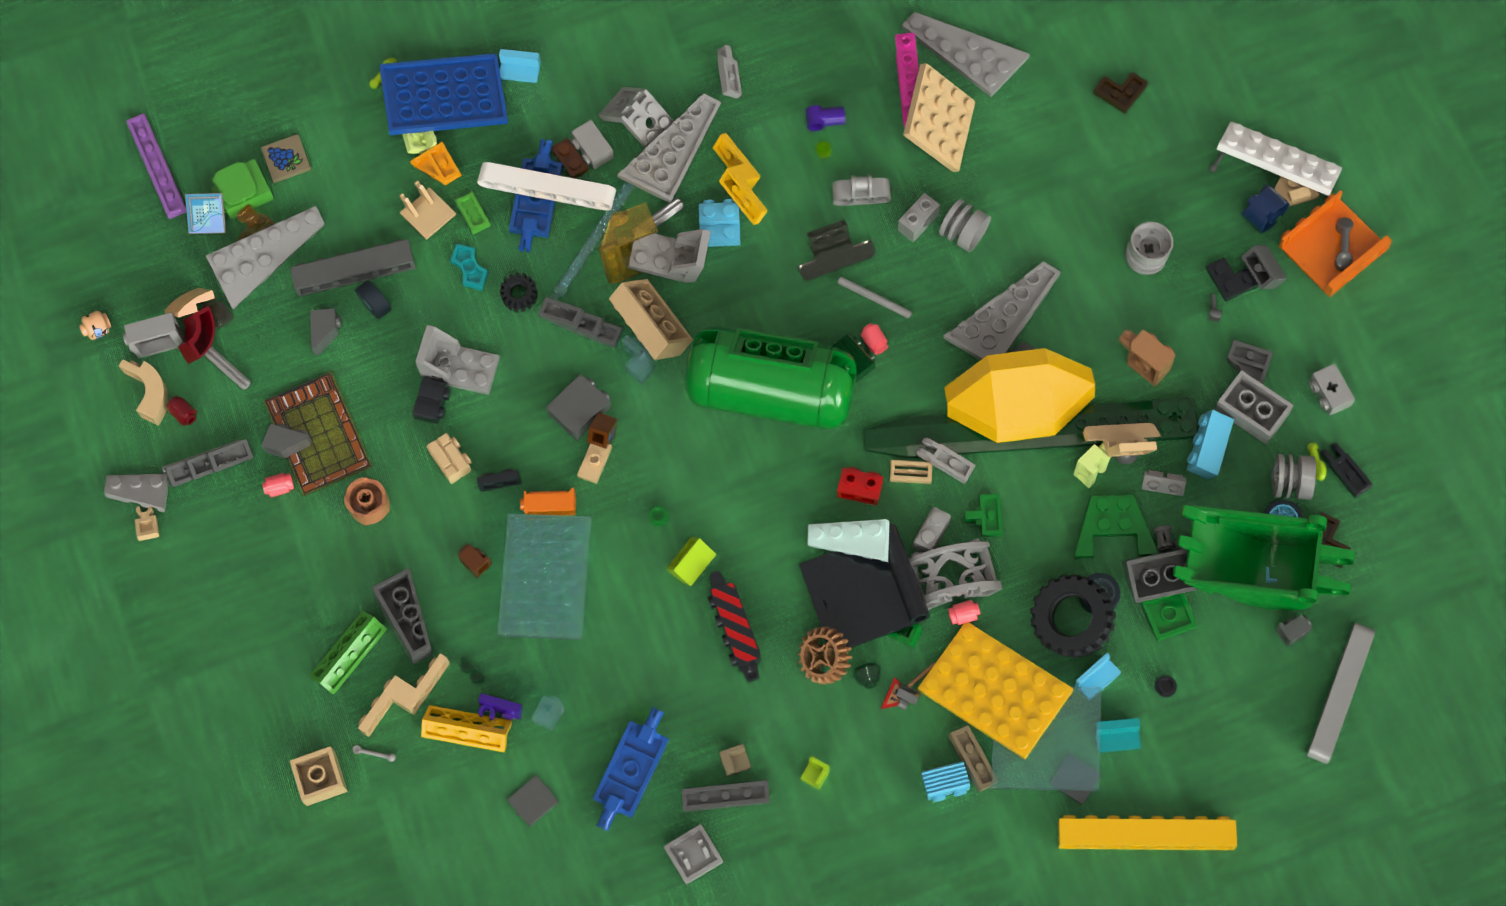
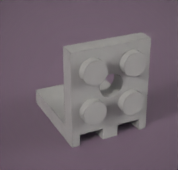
(632, 109)

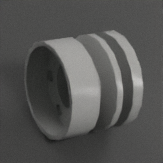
(963, 224)
(1149, 238)
(1296, 476)

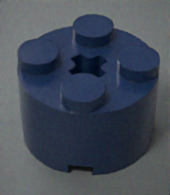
(1265, 209)

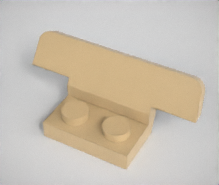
(1124, 438)

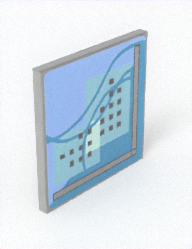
(205, 213)

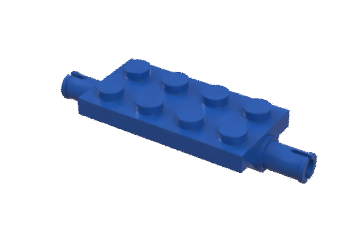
(530, 214)
(630, 769)

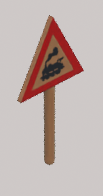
(891, 699)

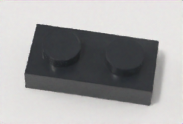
(495, 481)

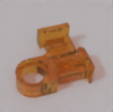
(253, 221)

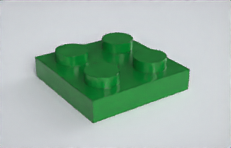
(1169, 616)

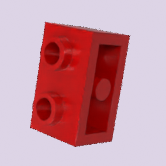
(860, 486)

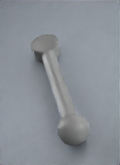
(357, 750)

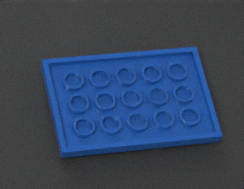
(443, 94)

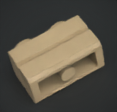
(449, 458)

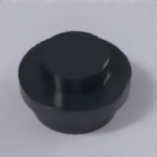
(1165, 686)

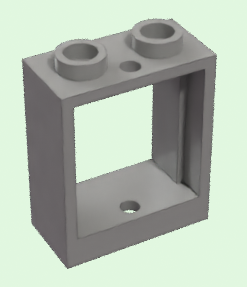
(153, 335)

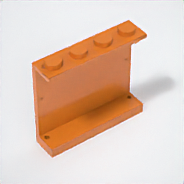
(1317, 243)

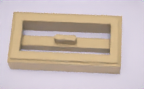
(911, 479)

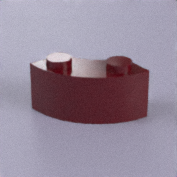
(198, 334)

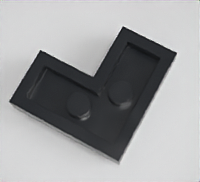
(1228, 283)

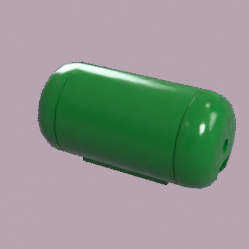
(771, 377)

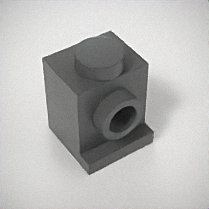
(1294, 629)

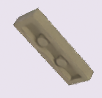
(973, 757)

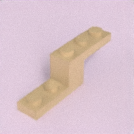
(403, 695)

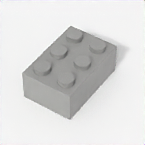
(1254, 407)

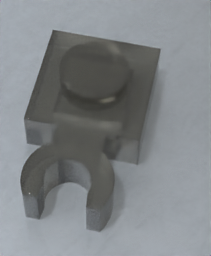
(220, 313)

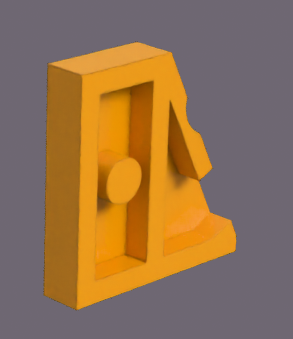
(437, 164)

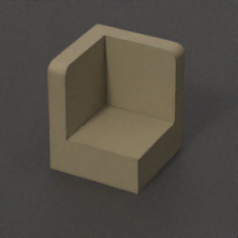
(735, 760)

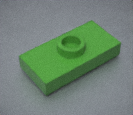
(472, 213)

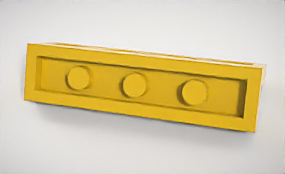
(464, 731)

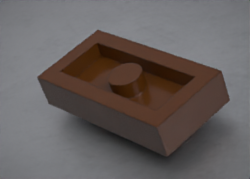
(571, 159)

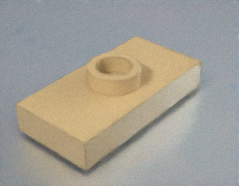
(594, 463)

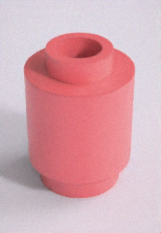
(874, 339)
(278, 484)
(963, 612)

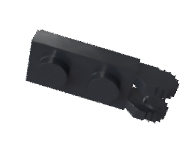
(1347, 470)

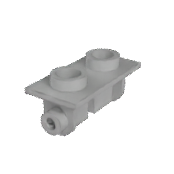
(1172, 484)

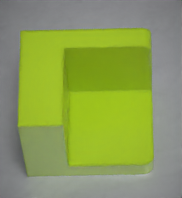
(815, 773)

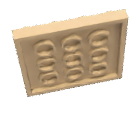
(939, 117)

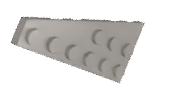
(973, 56)
(668, 157)
(255, 258)
(1003, 318)

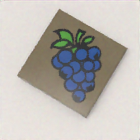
(286, 158)

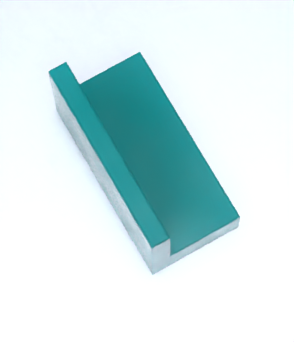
(1120, 735)

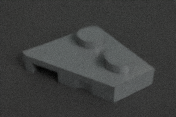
(1250, 360)

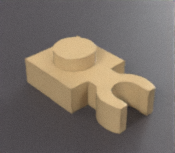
(147, 524)

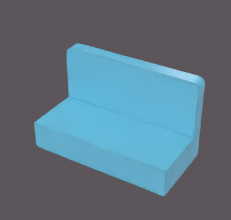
(519, 65)
(1100, 674)

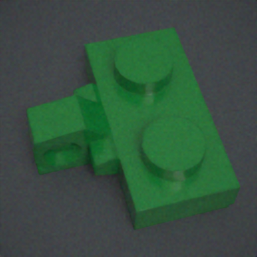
(987, 515)

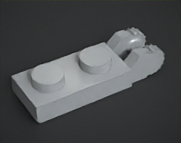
(946, 460)

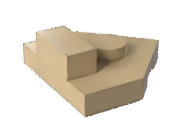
(1295, 192)

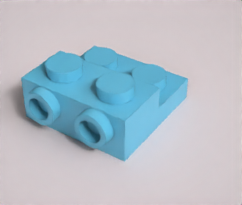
(722, 221)

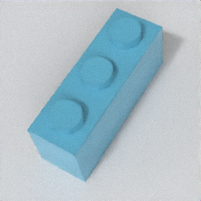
(1209, 444)

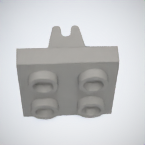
(693, 854)

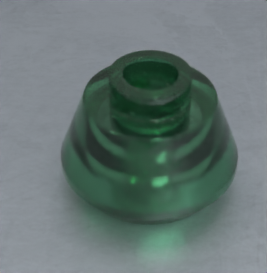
(867, 675)

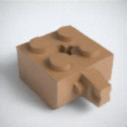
(1147, 355)

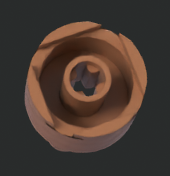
(369, 512)

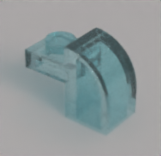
(641, 363)

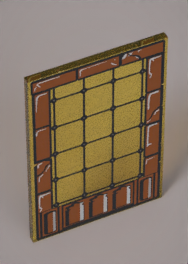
(322, 413)

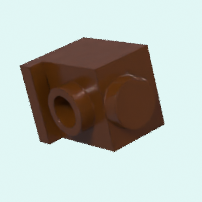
(474, 560)

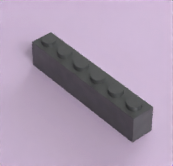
(352, 267)

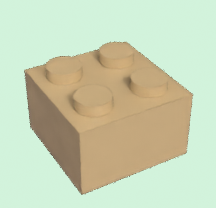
(318, 776)

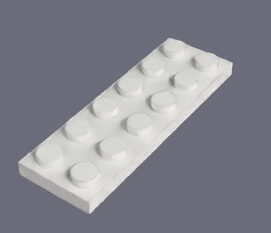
(1279, 158)

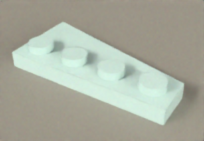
(857, 538)

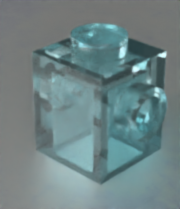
(544, 717)

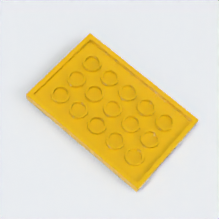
(995, 690)

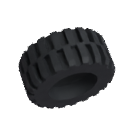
(1052, 596)

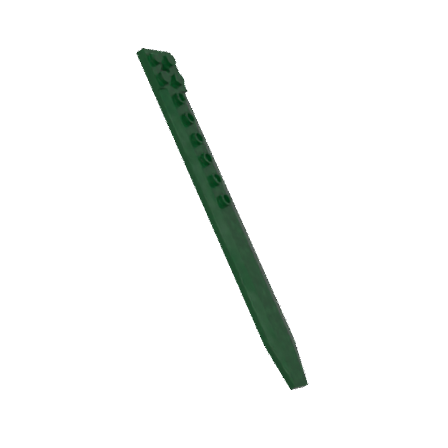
(905, 435)

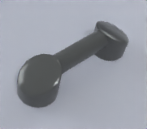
(1344, 258)

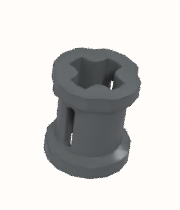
(1168, 543)

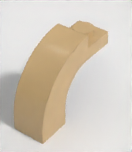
(155, 400)

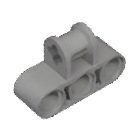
(861, 191)

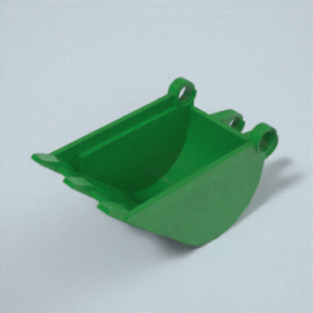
(1234, 547)

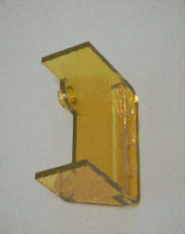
(618, 239)

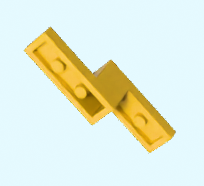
(739, 179)

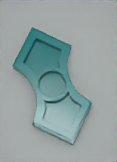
(473, 274)

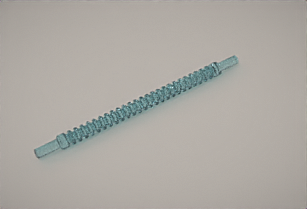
(560, 289)

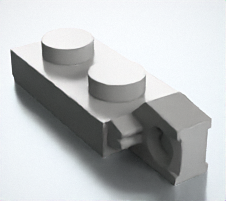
(728, 73)

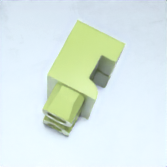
(1091, 463)

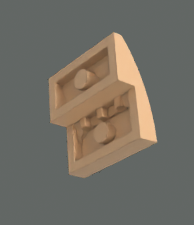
(187, 302)

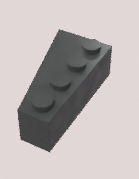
(402, 610)

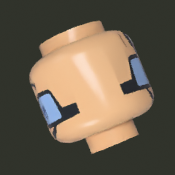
(95, 325)

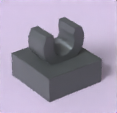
(907, 695)

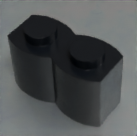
(431, 400)

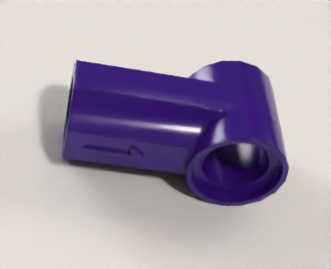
(820, 117)

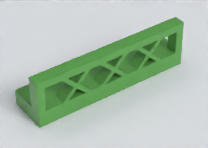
(349, 652)

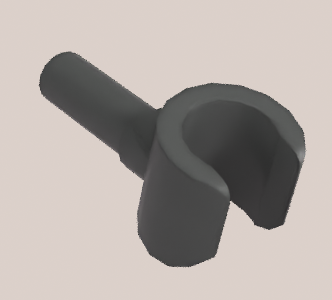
(1214, 314)

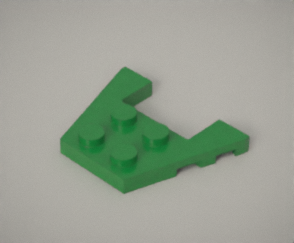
(1114, 517)

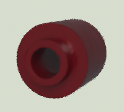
(181, 411)

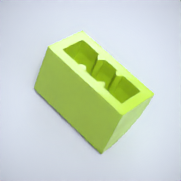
(691, 561)

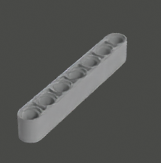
(1341, 693)

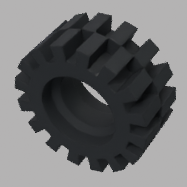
(518, 303)

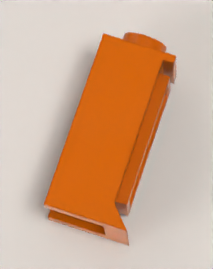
(549, 503)

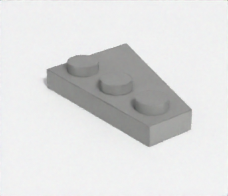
(141, 489)

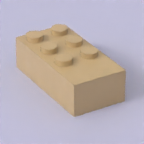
(650, 319)

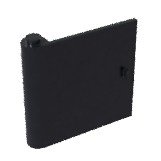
(865, 594)

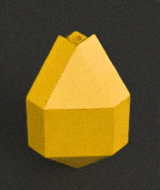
(1020, 394)

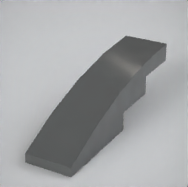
(579, 322)
(208, 463)

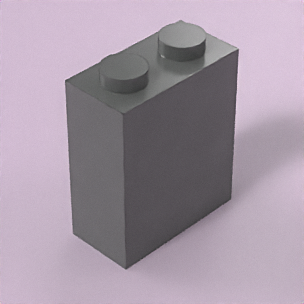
(578, 406)

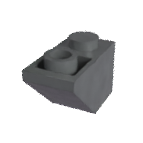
(285, 442)

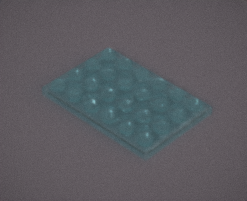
(544, 576)

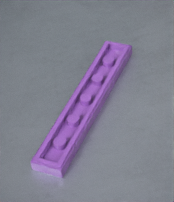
(156, 166)

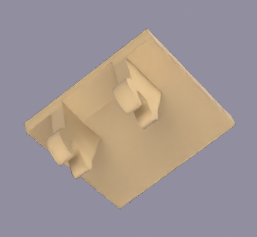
(427, 212)

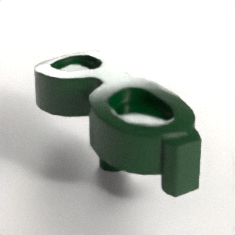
(466, 667)

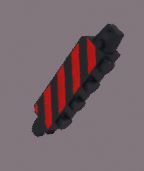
(735, 626)

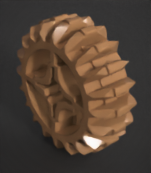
(835, 655)

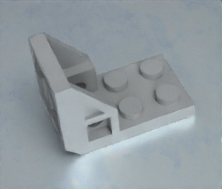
(671, 258)
(461, 367)

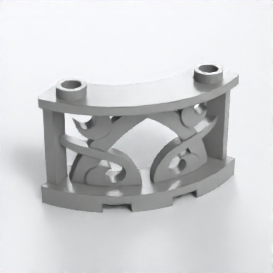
(978, 588)

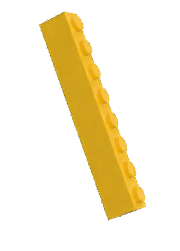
(1147, 833)

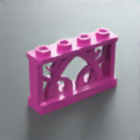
(907, 69)

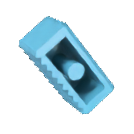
(945, 781)

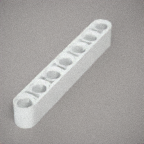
(546, 186)

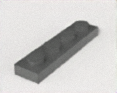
(725, 796)

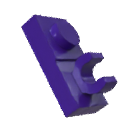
(493, 704)

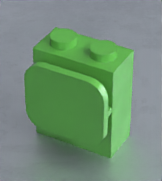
(241, 186)

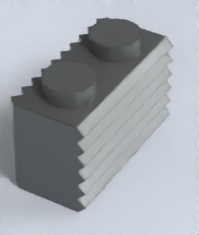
(1264, 267)

